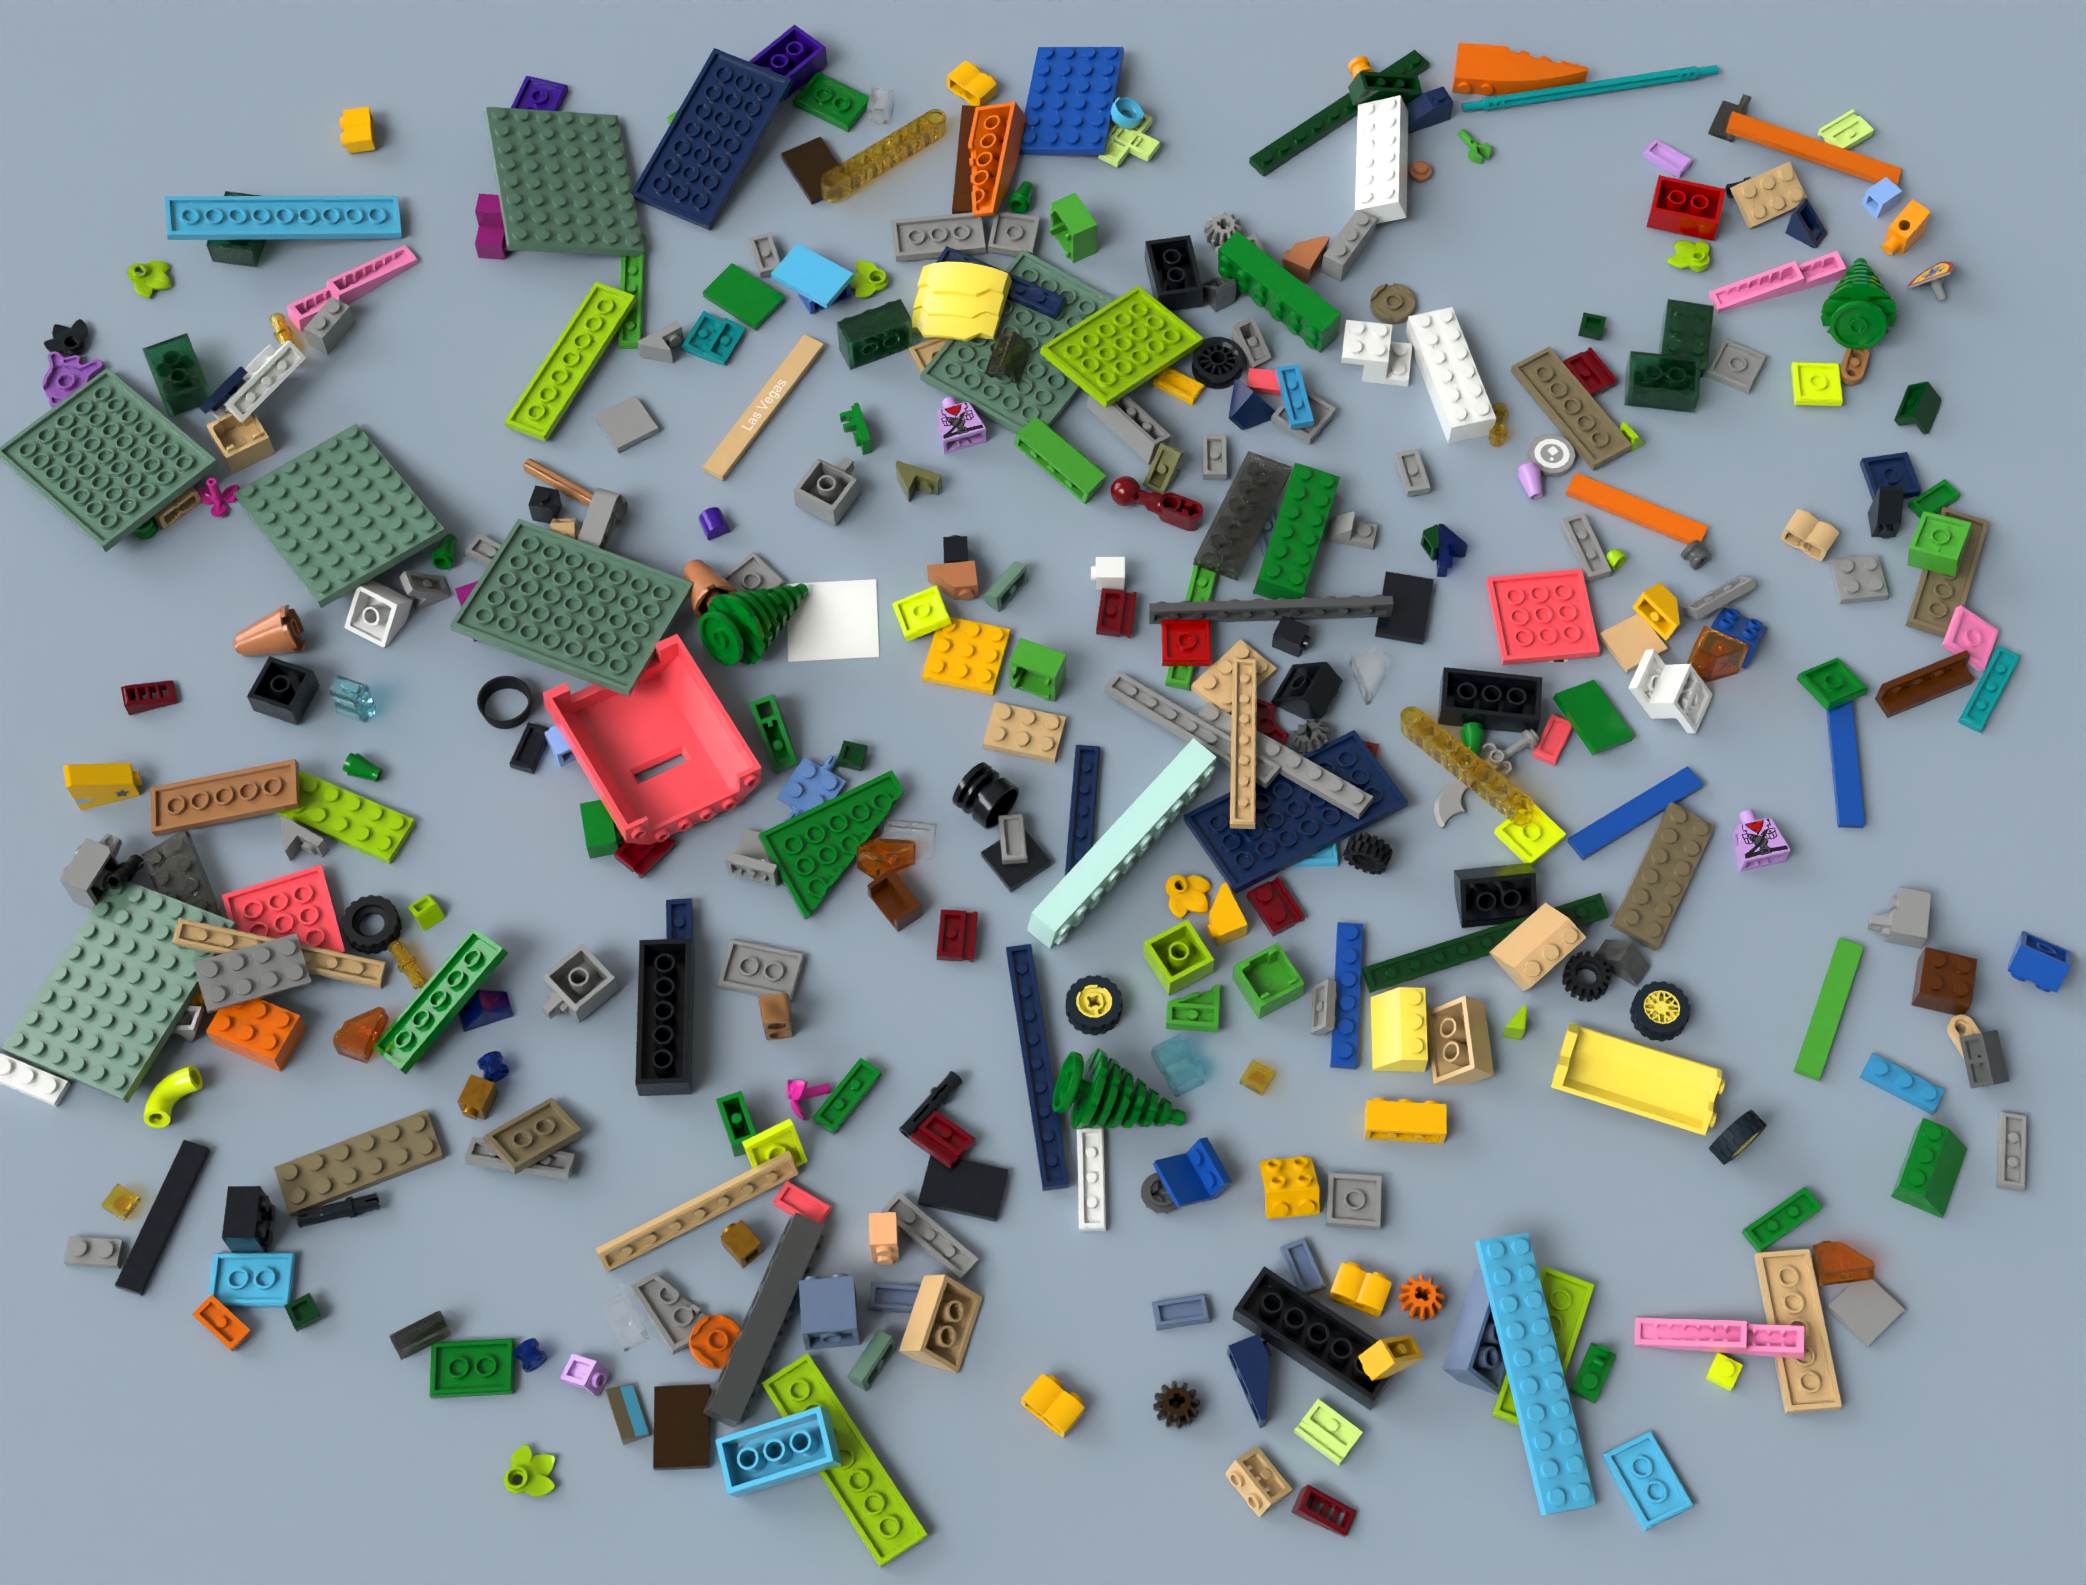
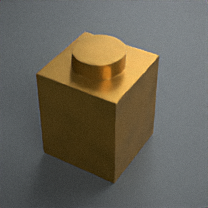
(477, 1097)
(741, 1243)

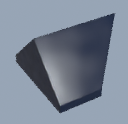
(1806, 225)
(1247, 407)

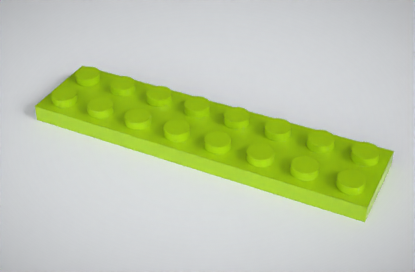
(570, 361)
(861, 1482)

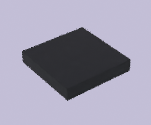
(1019, 873)

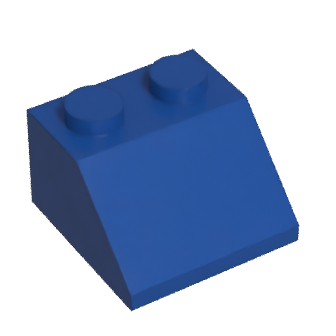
(2039, 962)

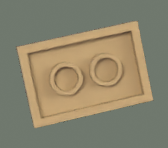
(1768, 195)
(1216, 683)
(1024, 732)

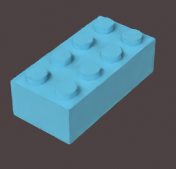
(778, 1452)

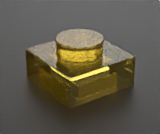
(1257, 1077)
(121, 1202)

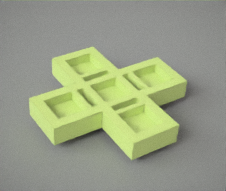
(1131, 141)

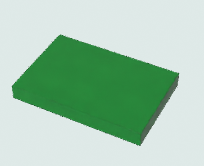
(832, 101)
(743, 296)
(1593, 717)
(472, 1368)

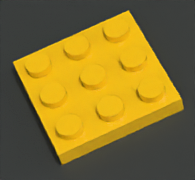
(967, 656)

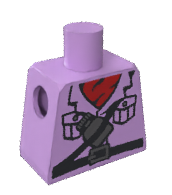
(959, 426)
(1758, 842)

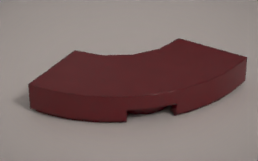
(1267, 724)

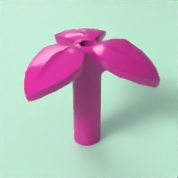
(213, 495)
(797, 1092)

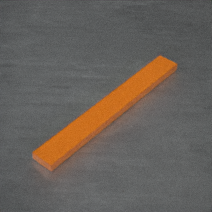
(1811, 149)

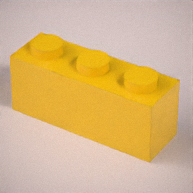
(1405, 1121)

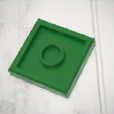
(1832, 684)

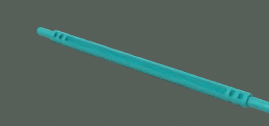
(1589, 88)

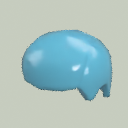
(1126, 113)

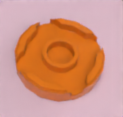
(712, 1340)

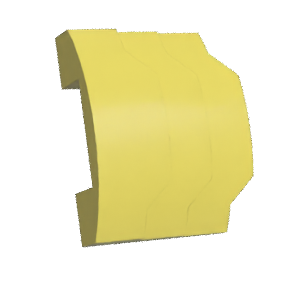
(960, 301)

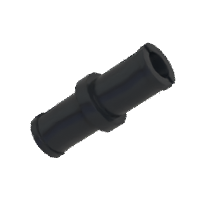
(125, 871)

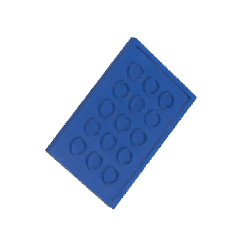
(1071, 100)

